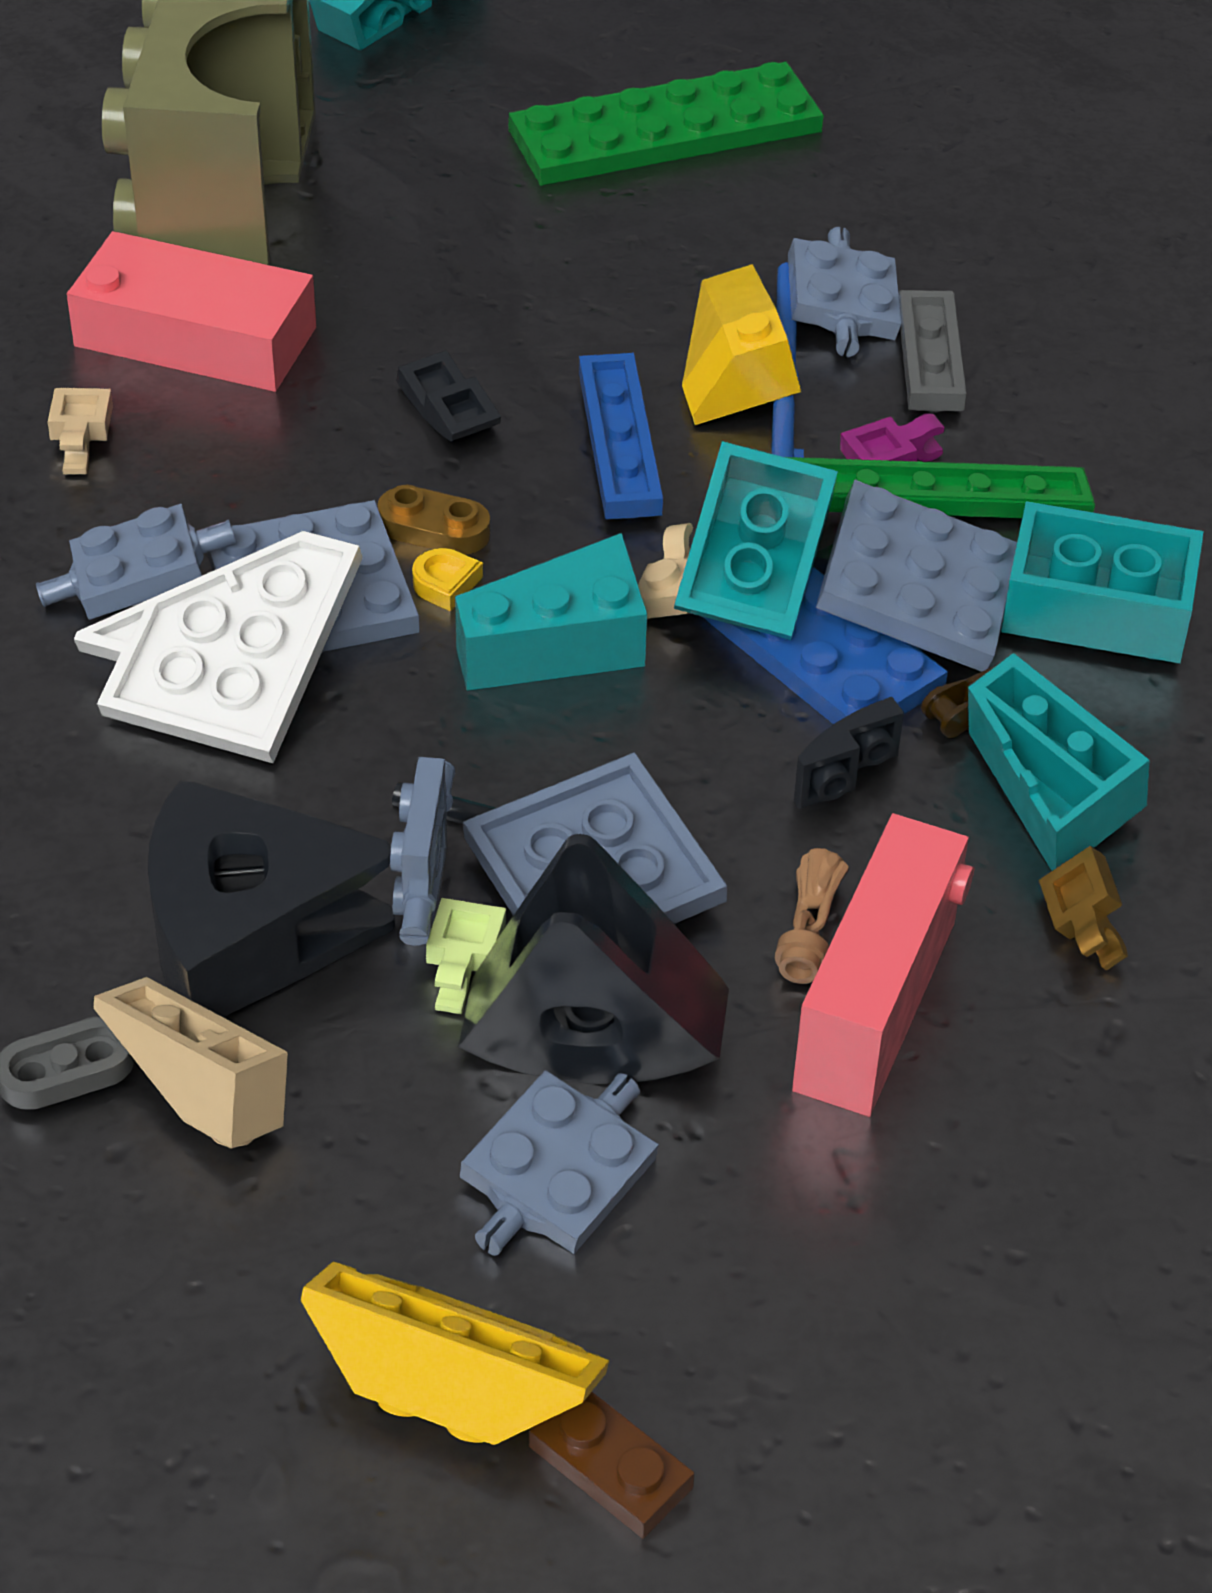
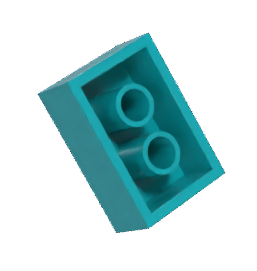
(1103, 582)

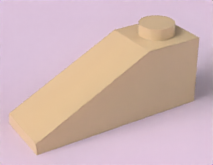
(200, 1062)

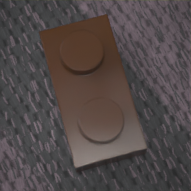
(613, 1463)

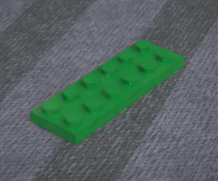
(664, 122)

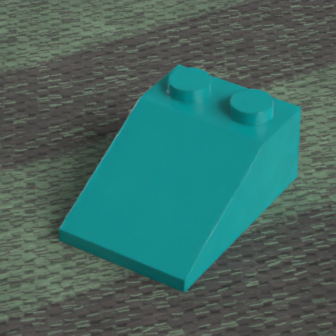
(756, 540)

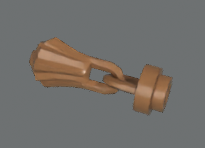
(803, 949)

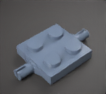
(843, 290)
(134, 560)
(421, 847)
(558, 1162)

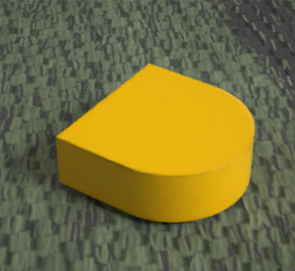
(443, 575)

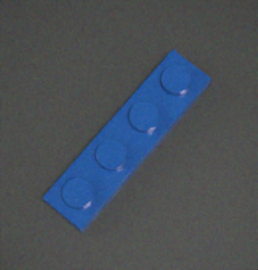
(620, 436)

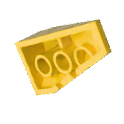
(736, 348)

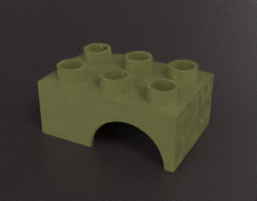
(208, 118)

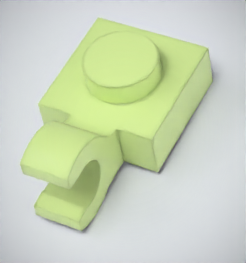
(459, 944)

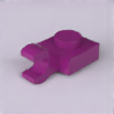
(892, 442)

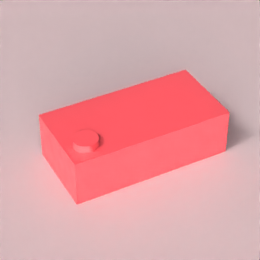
(192, 310)
(880, 964)

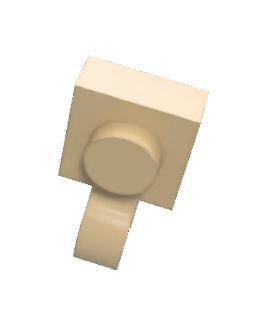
(77, 419)
(662, 579)

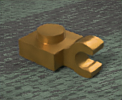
(1080, 899)

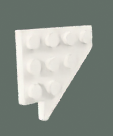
(228, 649)

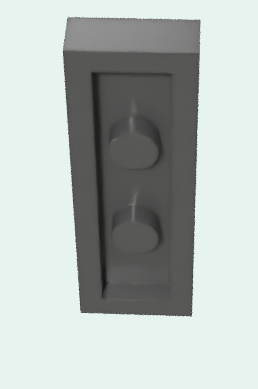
(931, 351)

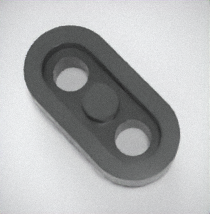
(62, 1064)

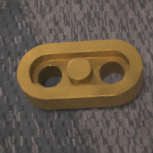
(434, 519)

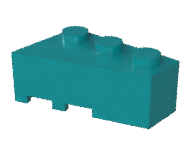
(554, 620)
(1054, 760)

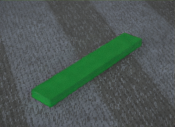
(964, 487)

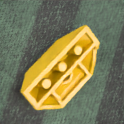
(446, 1357)

